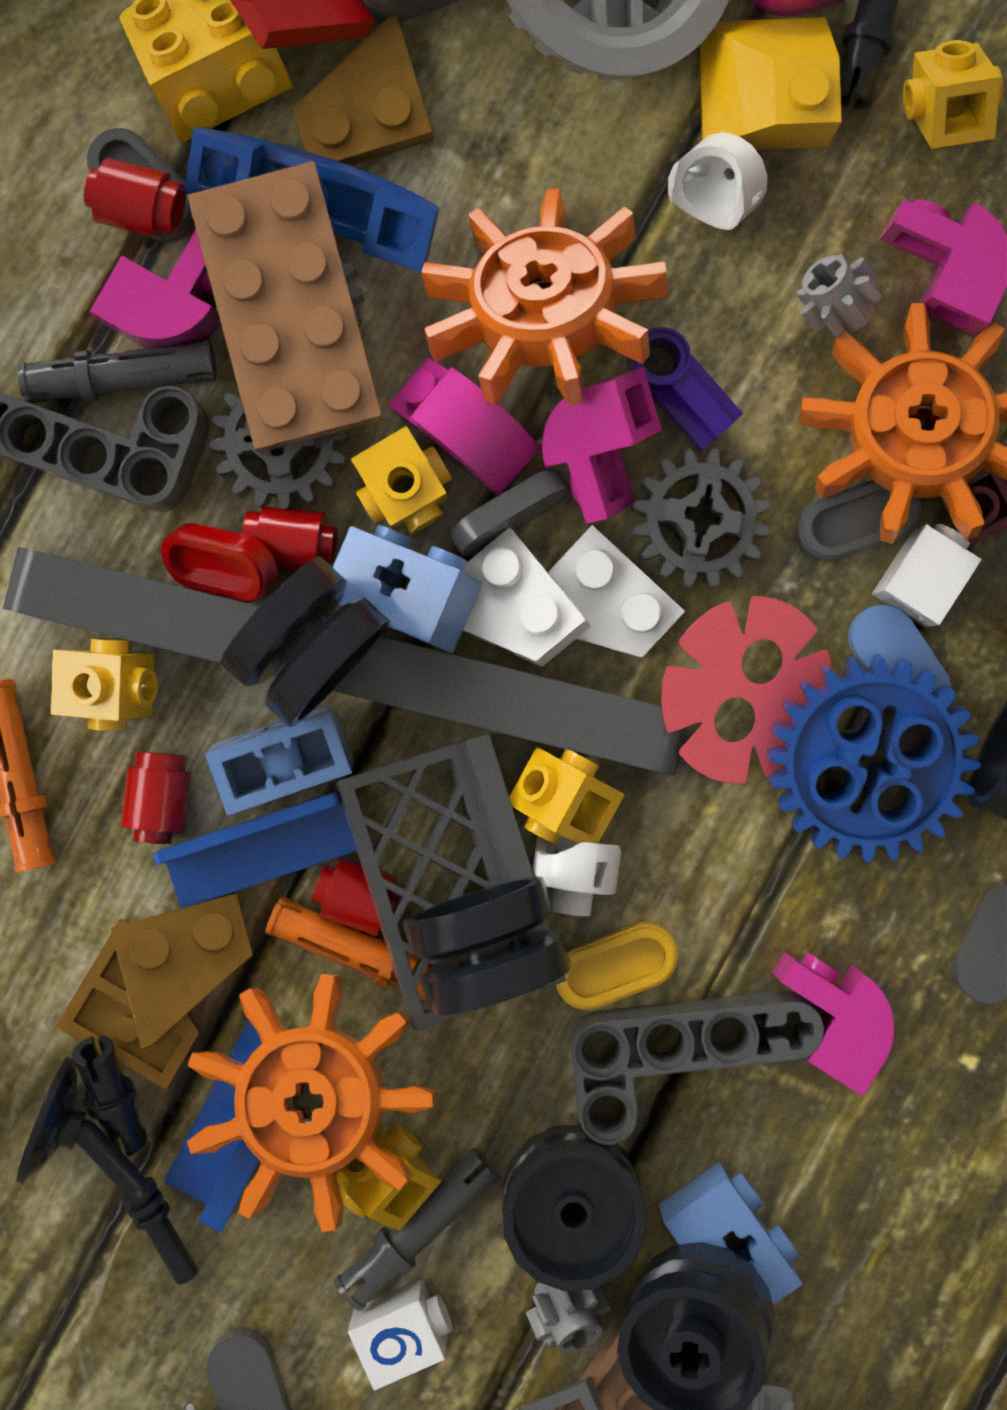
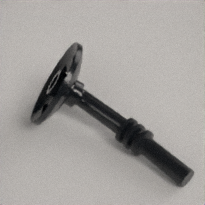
(65, 1126)

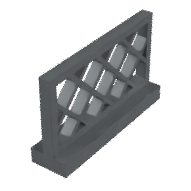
(492, 829)

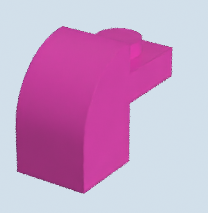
(967, 259)
(159, 310)
(469, 430)
(590, 436)
(853, 1015)

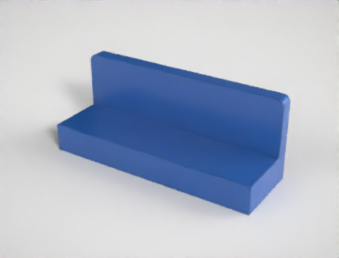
(258, 849)
(222, 1175)

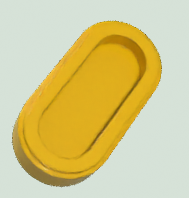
(618, 965)

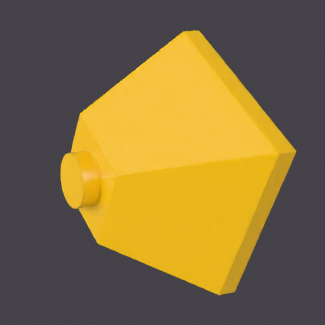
(771, 82)

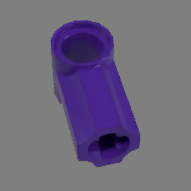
(689, 392)

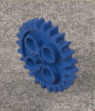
(928, 773)

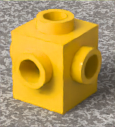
(954, 94)
(399, 459)
(104, 684)
(554, 790)
(369, 1196)

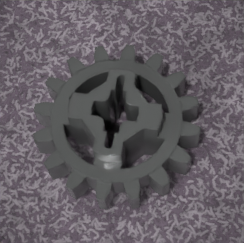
(282, 468)
(729, 523)

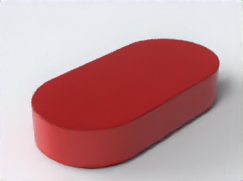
(219, 562)

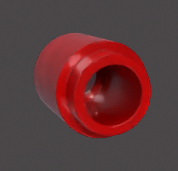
(135, 198)
(292, 535)
(156, 797)
(347, 896)

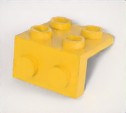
(201, 61)

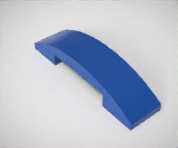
(361, 206)

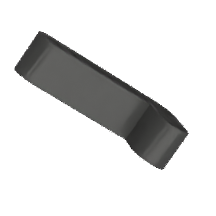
(126, 457)
(693, 1051)

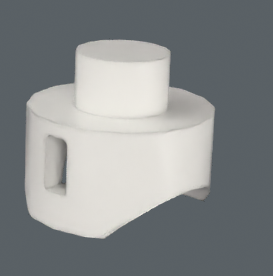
(719, 181)
(576, 873)

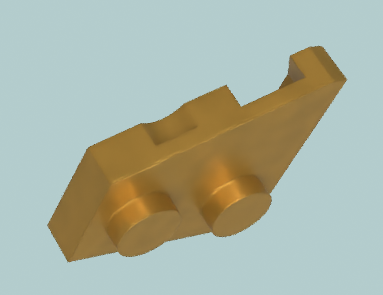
(366, 103)
(178, 961)
(103, 1009)

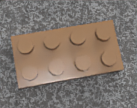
(285, 307)

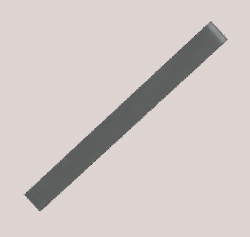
(388, 674)

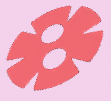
(718, 647)

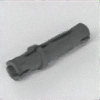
(102, 374)
(396, 1250)

